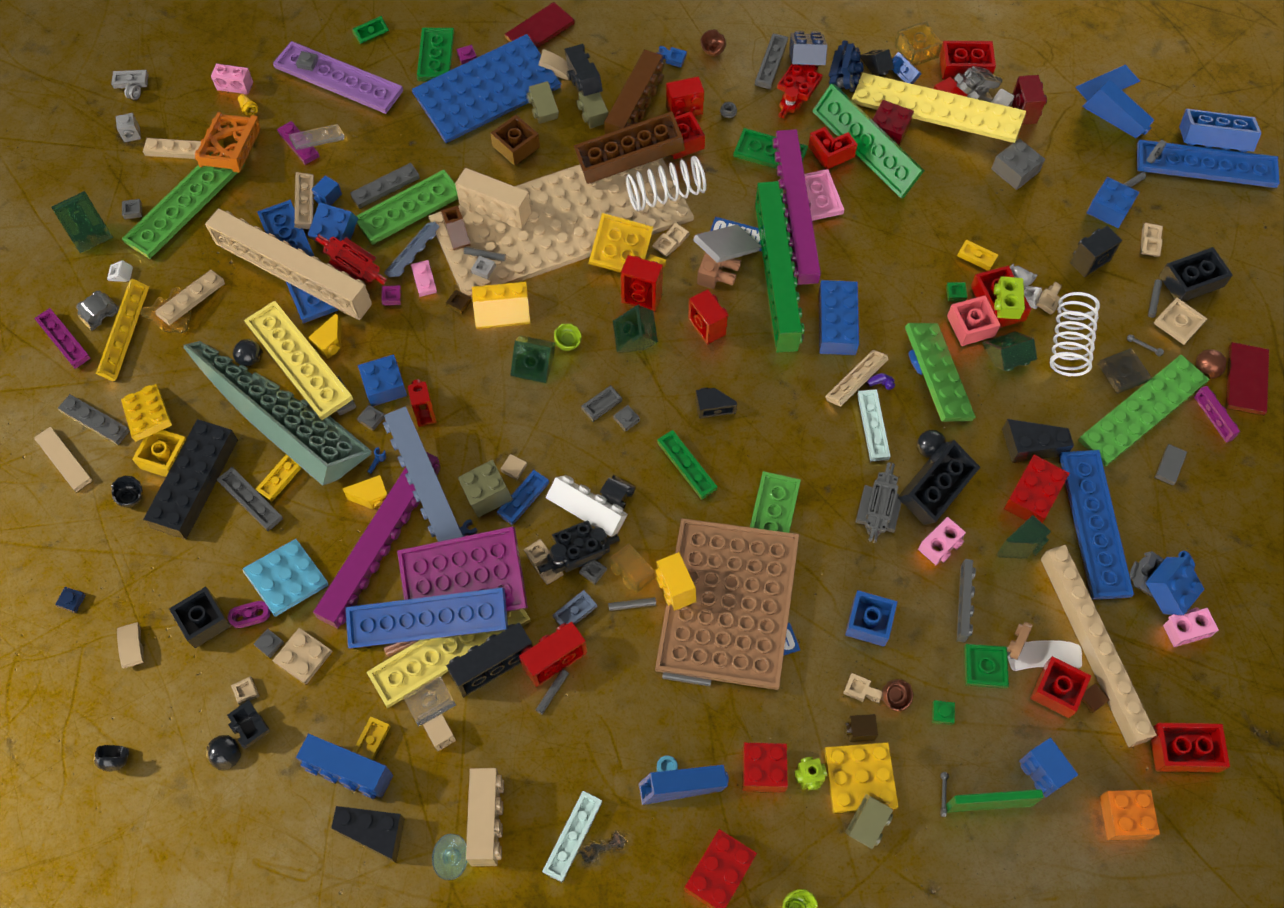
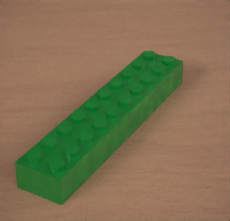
(778, 267)

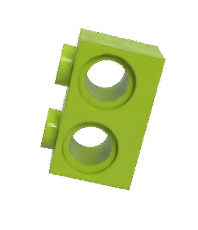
(1009, 292)

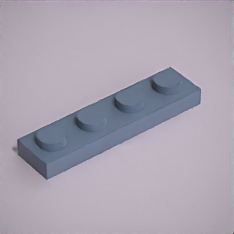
(412, 248)

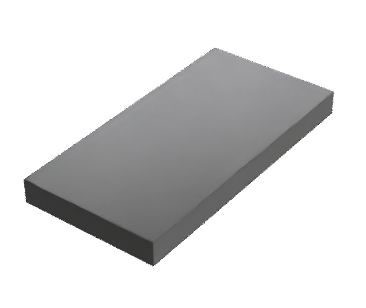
(727, 243)

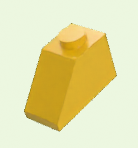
(327, 337)
(367, 493)

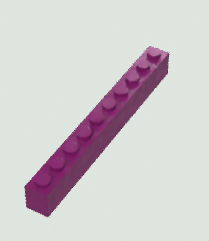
(796, 207)
(369, 551)

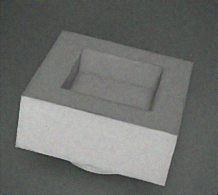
(483, 267)

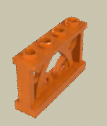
(244, 126)

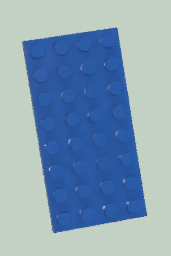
(483, 88)

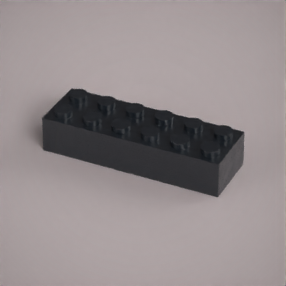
(191, 479)

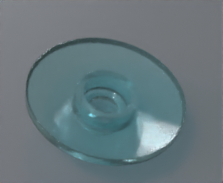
(443, 857)

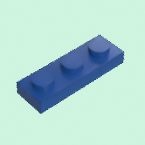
(523, 497)

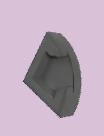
(1156, 151)

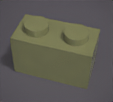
(543, 102)
(593, 109)
(869, 821)

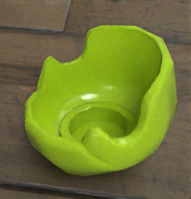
(567, 337)
(800, 899)

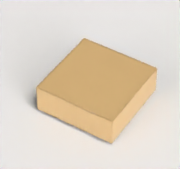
(513, 467)
(245, 690)

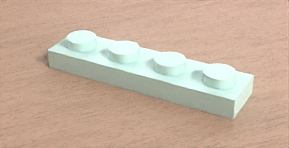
(873, 425)
(572, 836)

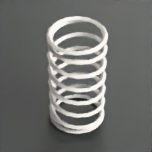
(695, 163)
(1063, 355)

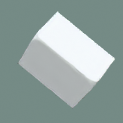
(1003, 98)
(120, 272)
(1032, 295)

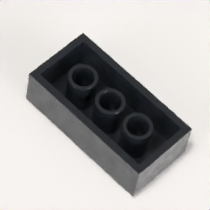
(939, 482)
(489, 659)

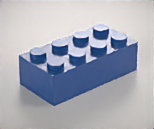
(1220, 130)
(838, 317)
(344, 766)

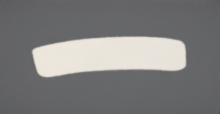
(1039, 652)

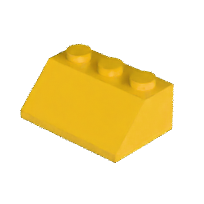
(501, 305)

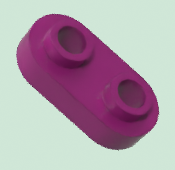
(249, 613)

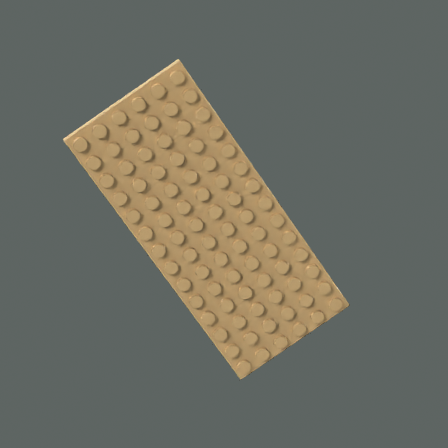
(560, 224)

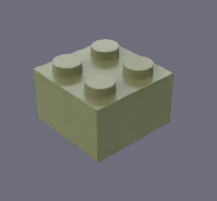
(485, 488)

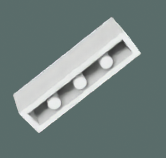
(586, 505)

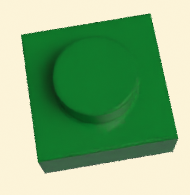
(956, 291)
(943, 712)

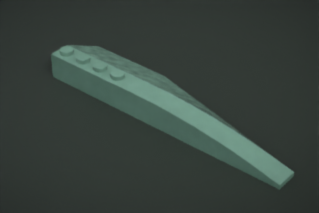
(314, 444)

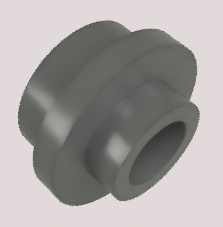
(728, 110)

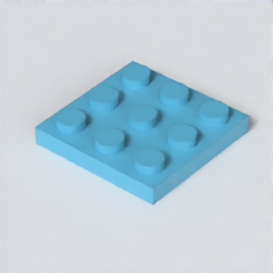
(285, 577)

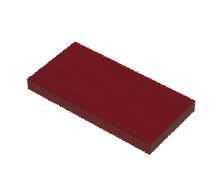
(542, 25)
(1248, 378)

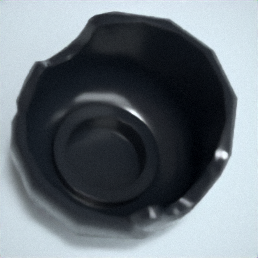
(247, 352)
(929, 442)
(126, 491)
(223, 752)
(111, 757)

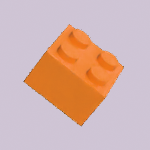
(1129, 815)

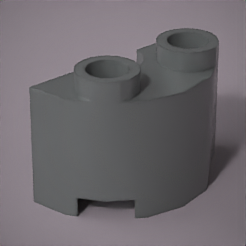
(95, 308)
(1144, 569)

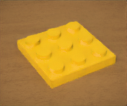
(618, 239)
(857, 772)

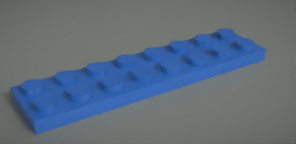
(1210, 164)
(280, 222)
(1096, 525)
(426, 618)

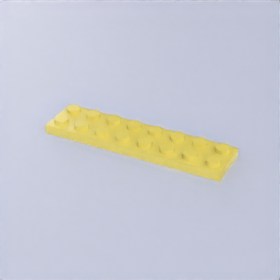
(298, 360)
(427, 661)

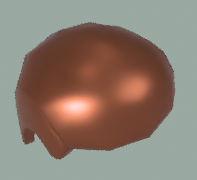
(713, 42)
(1211, 362)
(897, 694)

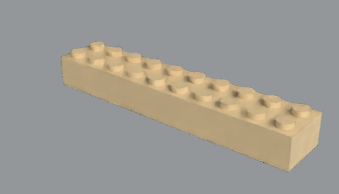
(289, 263)

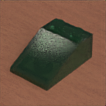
(82, 222)

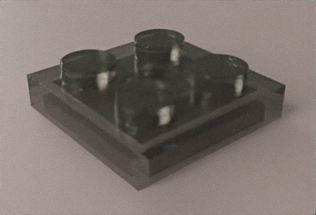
(1124, 370)

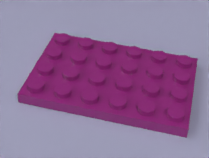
(465, 565)

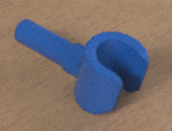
(378, 458)

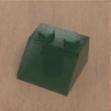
(635, 330)
(1011, 350)
(532, 358)
(1026, 540)

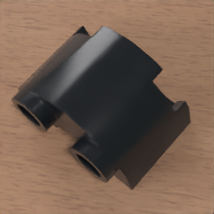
(617, 490)
(248, 724)

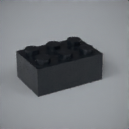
(1195, 275)

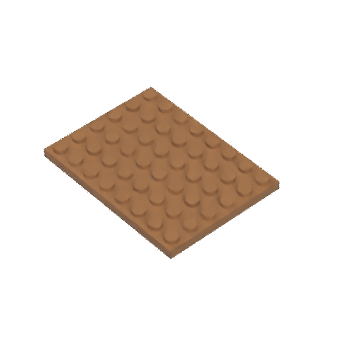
(740, 605)

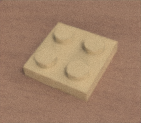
(1180, 321)
(302, 656)

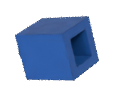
(326, 191)

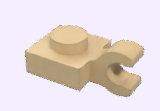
(1048, 299)
(859, 688)

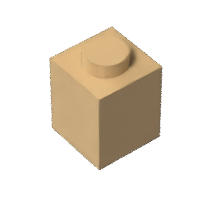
(439, 732)

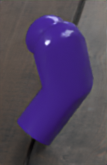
(882, 379)

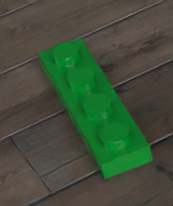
(687, 464)

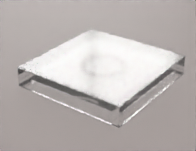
(429, 701)

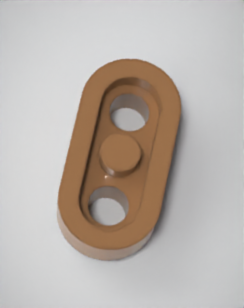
(1016, 646)

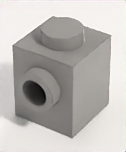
(128, 127)

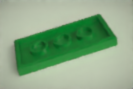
(435, 52)
(758, 148)
(994, 800)

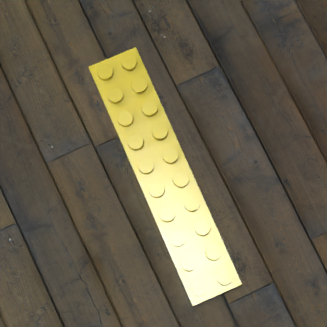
(942, 107)

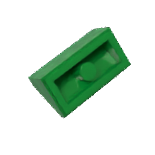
(370, 29)

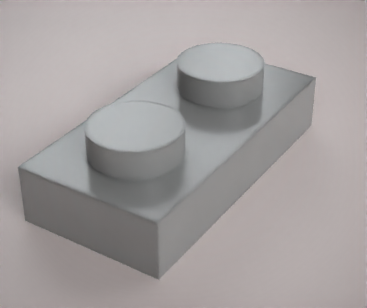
(136, 77)

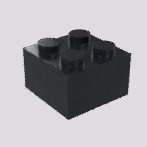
(1095, 251)
(200, 617)

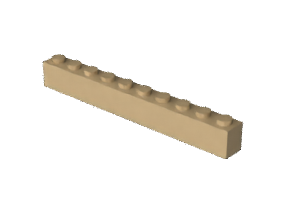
(1098, 647)

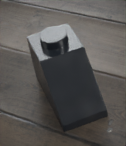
(878, 61)
(714, 403)

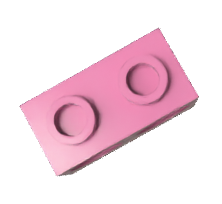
(232, 78)
(939, 539)
(1192, 630)

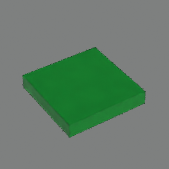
(986, 666)

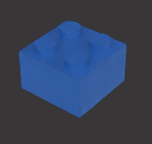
(1112, 202)
(331, 222)
(382, 380)
(1175, 585)
(871, 618)
(1048, 767)

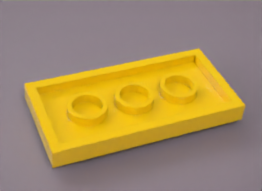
(145, 412)

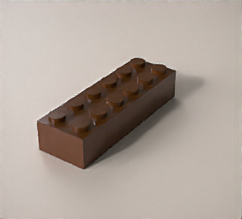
(636, 92)
(629, 147)

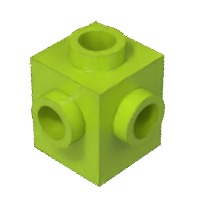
(808, 780)

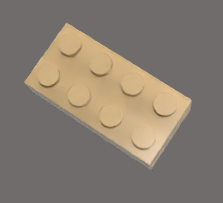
(493, 198)
(483, 817)

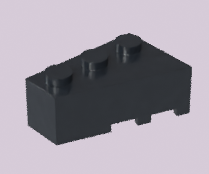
(582, 72)
(1031, 439)
(371, 829)

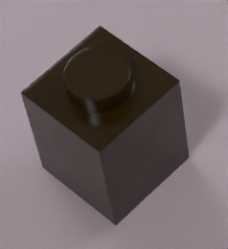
(861, 728)

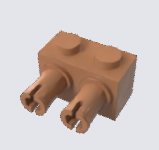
(711, 272)

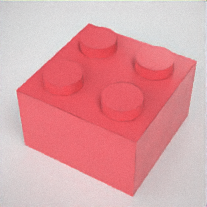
(973, 320)

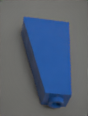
(1119, 110)
(682, 783)

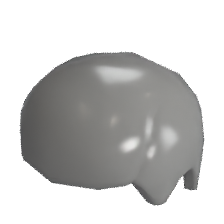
(1019, 272)

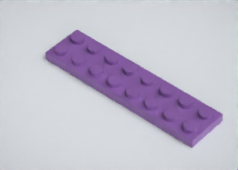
(341, 78)

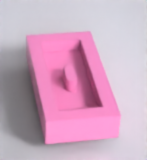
(423, 278)

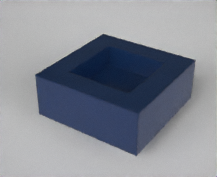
(70, 599)

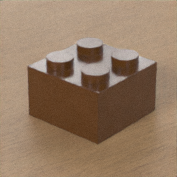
(515, 140)

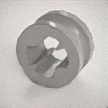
(132, 91)

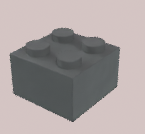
(1018, 164)

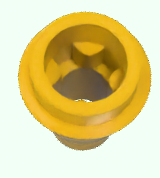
(247, 105)

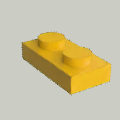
(977, 255)
(371, 738)

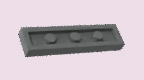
(771, 61)
(385, 185)
(93, 419)
(250, 499)
(966, 592)

